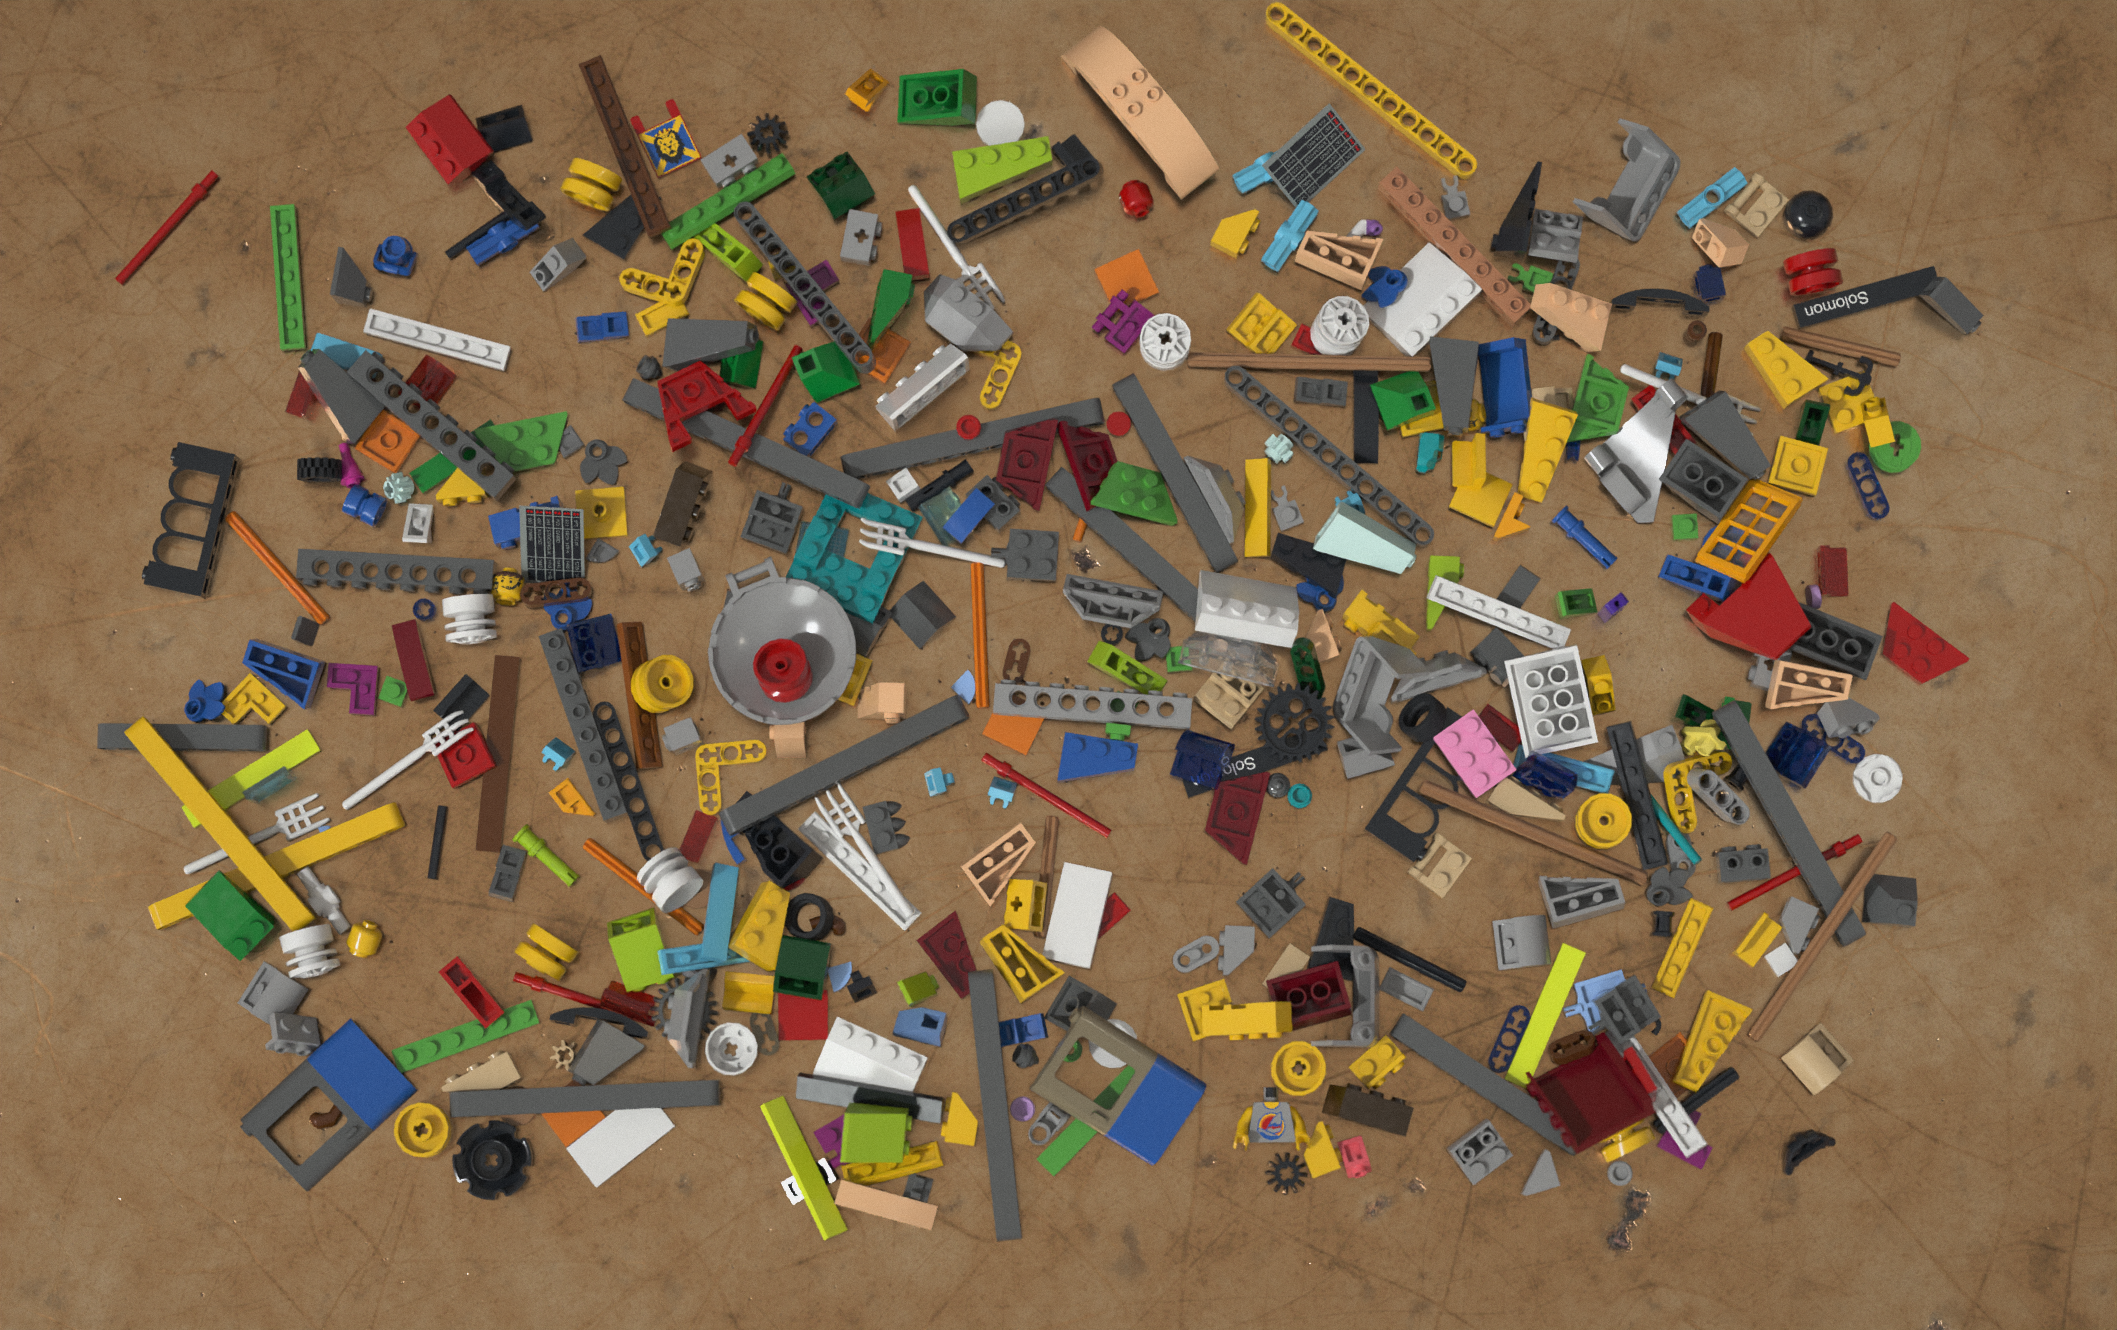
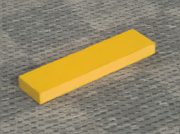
(1258, 508)
(1682, 948)
(920, 1159)

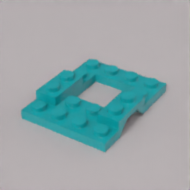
(851, 584)

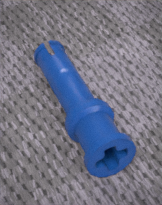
(1576, 529)

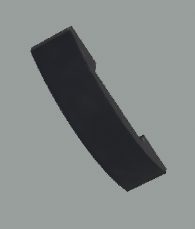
(506, 197)
(1690, 304)
(1365, 418)
(570, 1016)

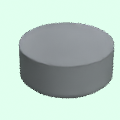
(1619, 1173)

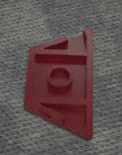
(1089, 457)
(1026, 460)
(1236, 813)

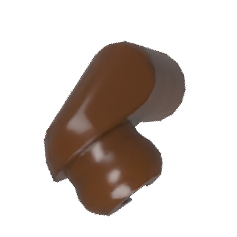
(838, 924)
(325, 1120)

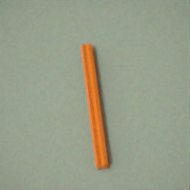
(277, 567)
(979, 635)
(630, 877)

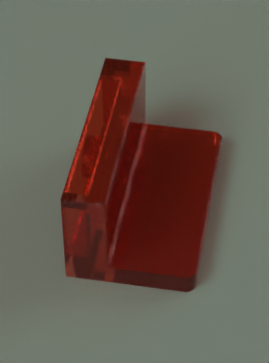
(430, 378)
(301, 399)
(1832, 571)
(698, 837)
(629, 1004)

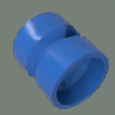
(363, 504)

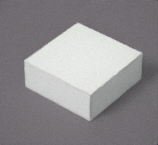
(903, 485)
(1781, 959)

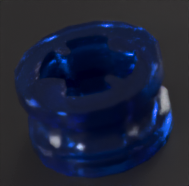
(1572, 450)
(432, 611)

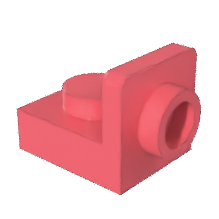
(1354, 1157)

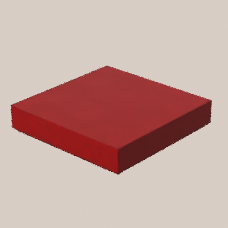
(466, 757)
(802, 1017)
(1640, 1072)

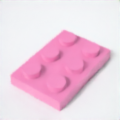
(1474, 754)

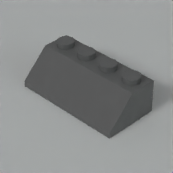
(1838, 643)

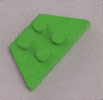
(1597, 402)
(525, 442)
(1136, 493)

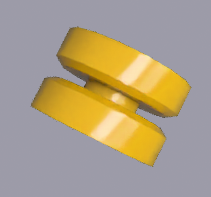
(591, 184)
(767, 299)
(662, 683)
(1603, 836)
(547, 950)
(1311, 1061)
(408, 1128)
(1627, 1141)

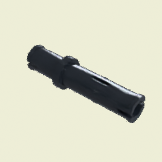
(937, 486)

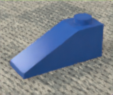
(1698, 578)

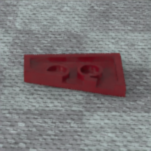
(950, 952)

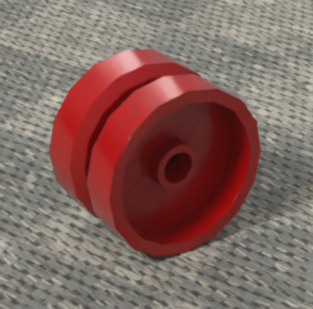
(1813, 271)
(783, 670)

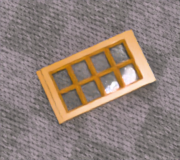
(1749, 530)

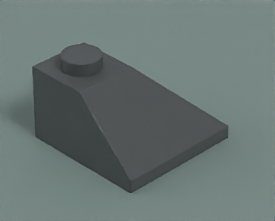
(349, 283)
(1890, 901)
(1075, 995)

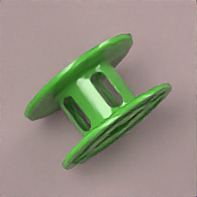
(1909, 450)

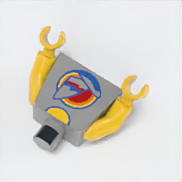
(1271, 1122)

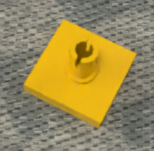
(603, 512)

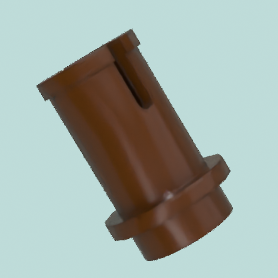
(1700, 327)

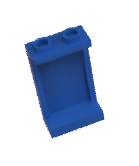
(1505, 386)

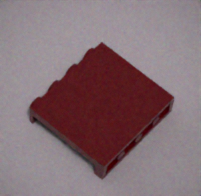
(1591, 1096)

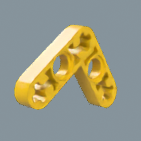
(673, 283)
(1000, 363)
(713, 767)
(1684, 767)

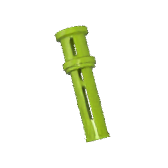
(537, 847)

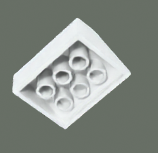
(1428, 304)
(923, 386)
(1247, 609)
(1551, 700)
(868, 1059)

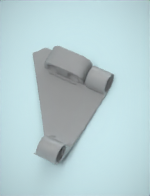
(1638, 454)

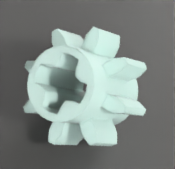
(1279, 448)
(398, 487)

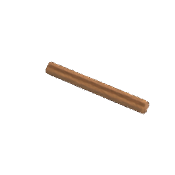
(1840, 346)
(1047, 866)

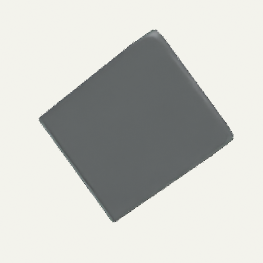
(305, 631)

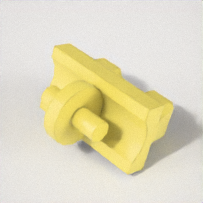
(1702, 738)

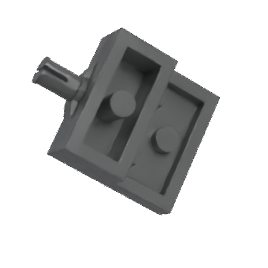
(772, 520)
(1030, 555)
(1272, 902)
(1624, 1010)

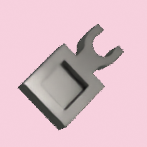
(1455, 202)
(1286, 513)

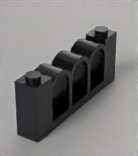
(203, 461)
(1391, 832)

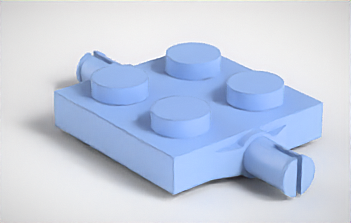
(1589, 990)

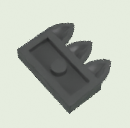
(883, 827)

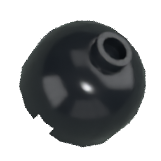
(1808, 215)

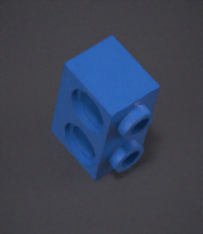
(815, 434)

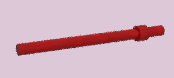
(198, 191)
(744, 442)
(1005, 769)
(1837, 850)
(539, 984)

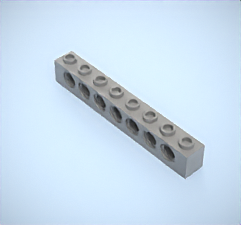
(1079, 712)

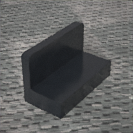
(504, 128)
(1072, 151)
(464, 696)

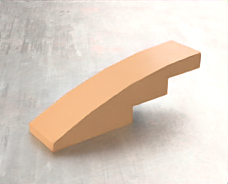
(886, 1205)

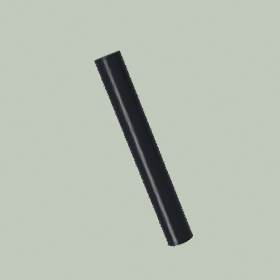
(477, 234)
(437, 842)

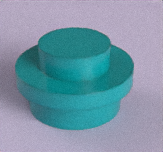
(1299, 795)

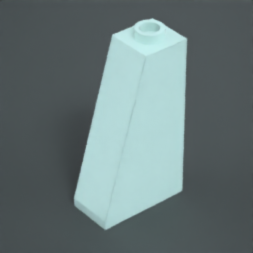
(1364, 540)

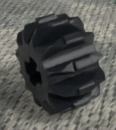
(765, 126)
(1287, 1182)

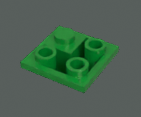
(825, 371)
(1403, 399)

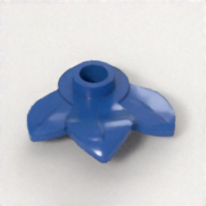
(1383, 285)
(1312, 594)
(574, 611)
(205, 701)

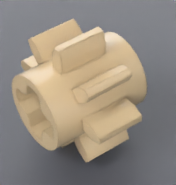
(558, 1056)

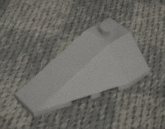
(1656, 752)

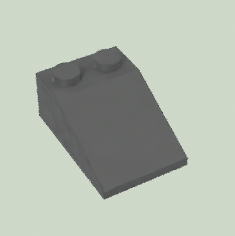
(1703, 481)

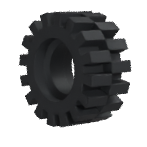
(319, 469)

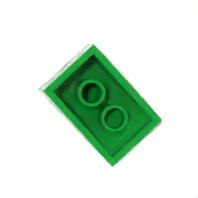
(937, 98)
(891, 296)
(230, 915)

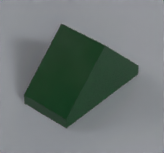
(1812, 421)
(1691, 712)

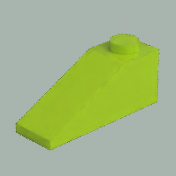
(729, 251)
(1447, 568)
(1125, 669)
(918, 988)

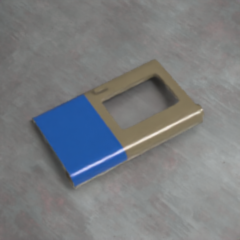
(1149, 1106)

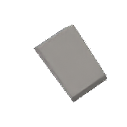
(1542, 1176)

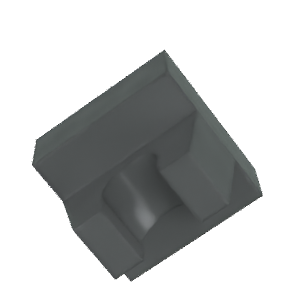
(918, 1187)

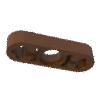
(573, 585)

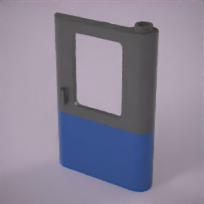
(354, 1079)

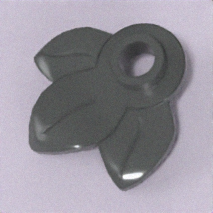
(604, 465)
(1147, 641)
(1671, 885)

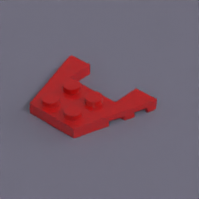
(693, 392)

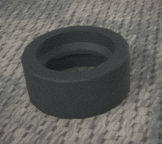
(1430, 725)
(824, 924)

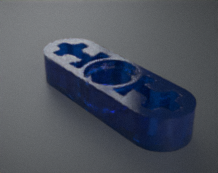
(1881, 500)
(1844, 753)
(1521, 1024)

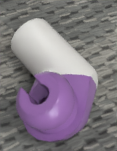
(1366, 227)

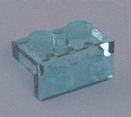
(939, 511)

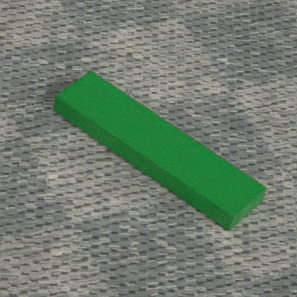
(439, 468)

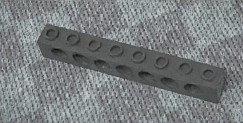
(362, 373)
(310, 559)
(583, 724)

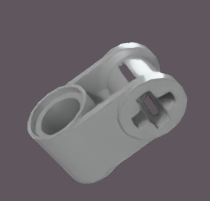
(1049, 1123)

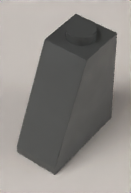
(1952, 305)
(602, 1053)

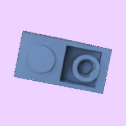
(921, 1025)

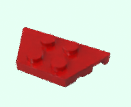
(1917, 648)

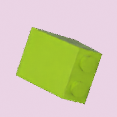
(635, 948)
(875, 1134)

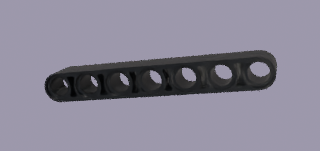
(1013, 200)
(625, 771)

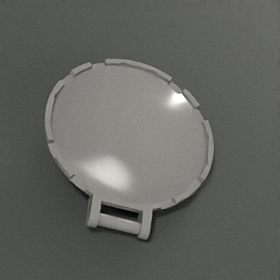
(774, 611)

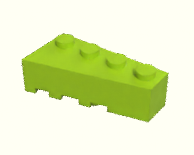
(998, 165)

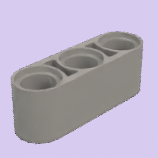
(1727, 801)

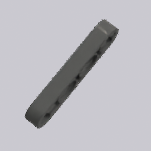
(1555, 279)

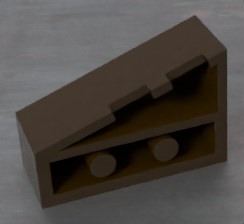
(682, 503)
(1368, 1108)

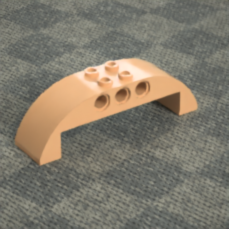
(1143, 109)

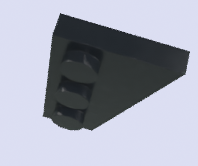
(618, 229)
(1301, 558)
(1335, 929)

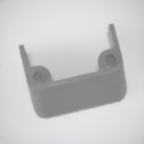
(1639, 187)
(1365, 689)
(1365, 996)

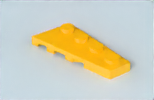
(1545, 441)
(1709, 1038)

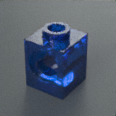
(1709, 283)

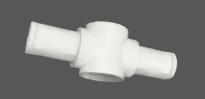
(323, 900)

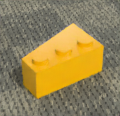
(1783, 369)
(762, 927)

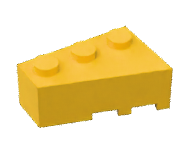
(1365, 614)
(1018, 963)
(1247, 1019)

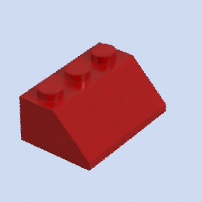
(449, 139)

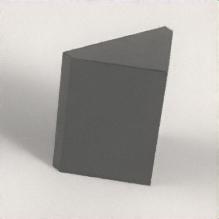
(921, 614)

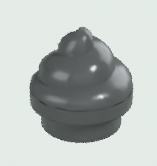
(649, 367)
(1278, 785)
(1025, 1056)

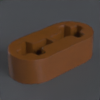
(1022, 662)
(1572, 1047)

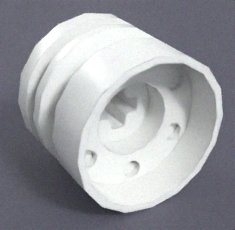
(1327, 329)
(1171, 354)
(469, 618)
(670, 879)
(309, 951)
(734, 1034)

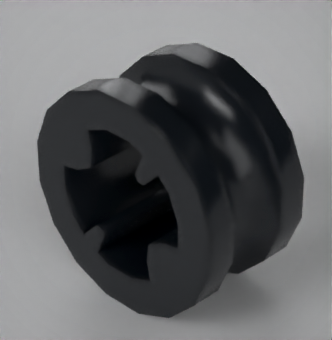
(1119, 636)

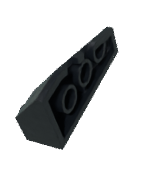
(1515, 230)
(780, 850)

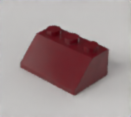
(1314, 995)

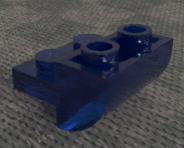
(594, 642)
(1796, 755)
(1201, 758)
(1546, 775)

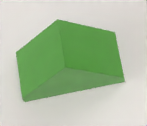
(1575, 603)

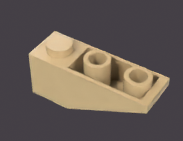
(1517, 801)
(493, 1075)

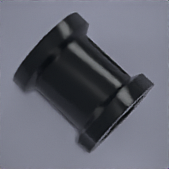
(1737, 778)
(1663, 923)

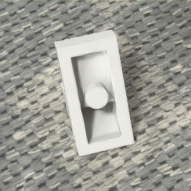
(418, 523)

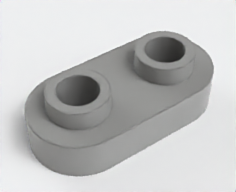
(1677, 855)
(1195, 954)

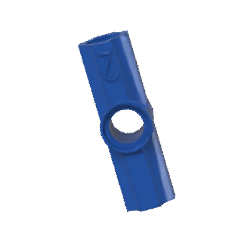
(498, 240)

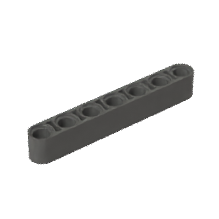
(190, 737)

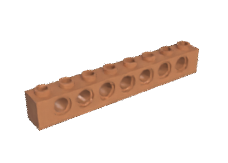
(1454, 245)

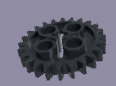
(1307, 740)

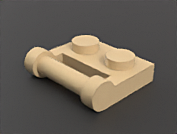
(1762, 211)
(1446, 870)

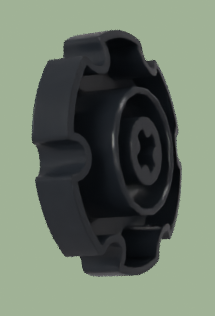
(472, 1162)

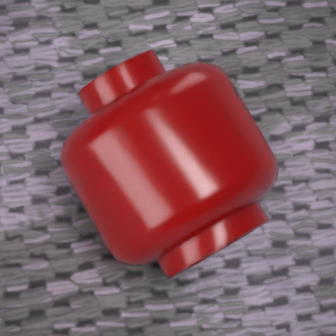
(1136, 198)

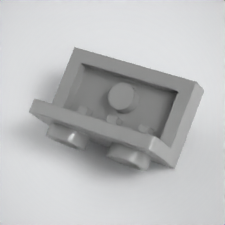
(293, 1034)

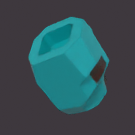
(1429, 451)

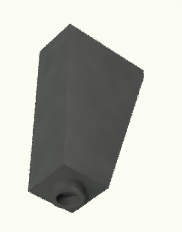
(706, 341)
(1455, 380)
(342, 397)
(1727, 434)

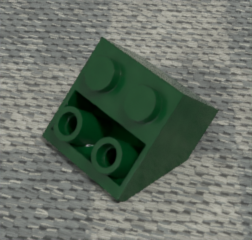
(840, 184)
(802, 967)

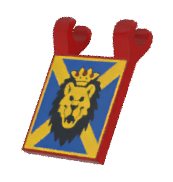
(668, 143)

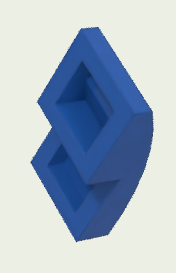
(601, 327)
(968, 515)
(735, 852)
(1022, 1030)

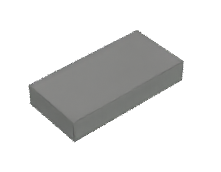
(1406, 989)

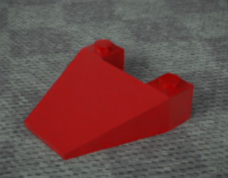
(1757, 616)

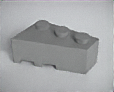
(1579, 899)

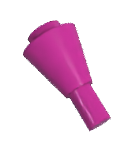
(350, 471)

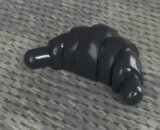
(1803, 1146)

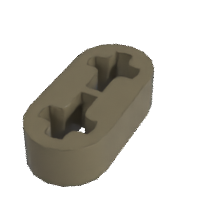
(770, 1030)

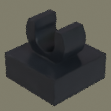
(861, 987)

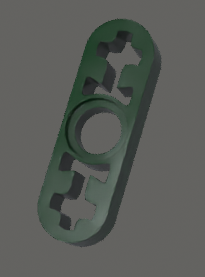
(1310, 660)

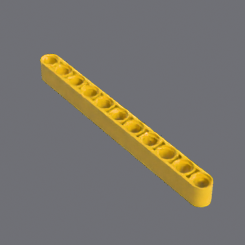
(1375, 102)
(219, 824)
(293, 858)

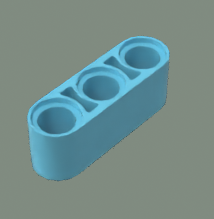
(341, 352)

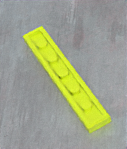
(288, 755)
(1545, 1015)
(803, 1168)

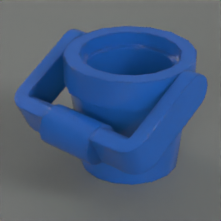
(397, 254)

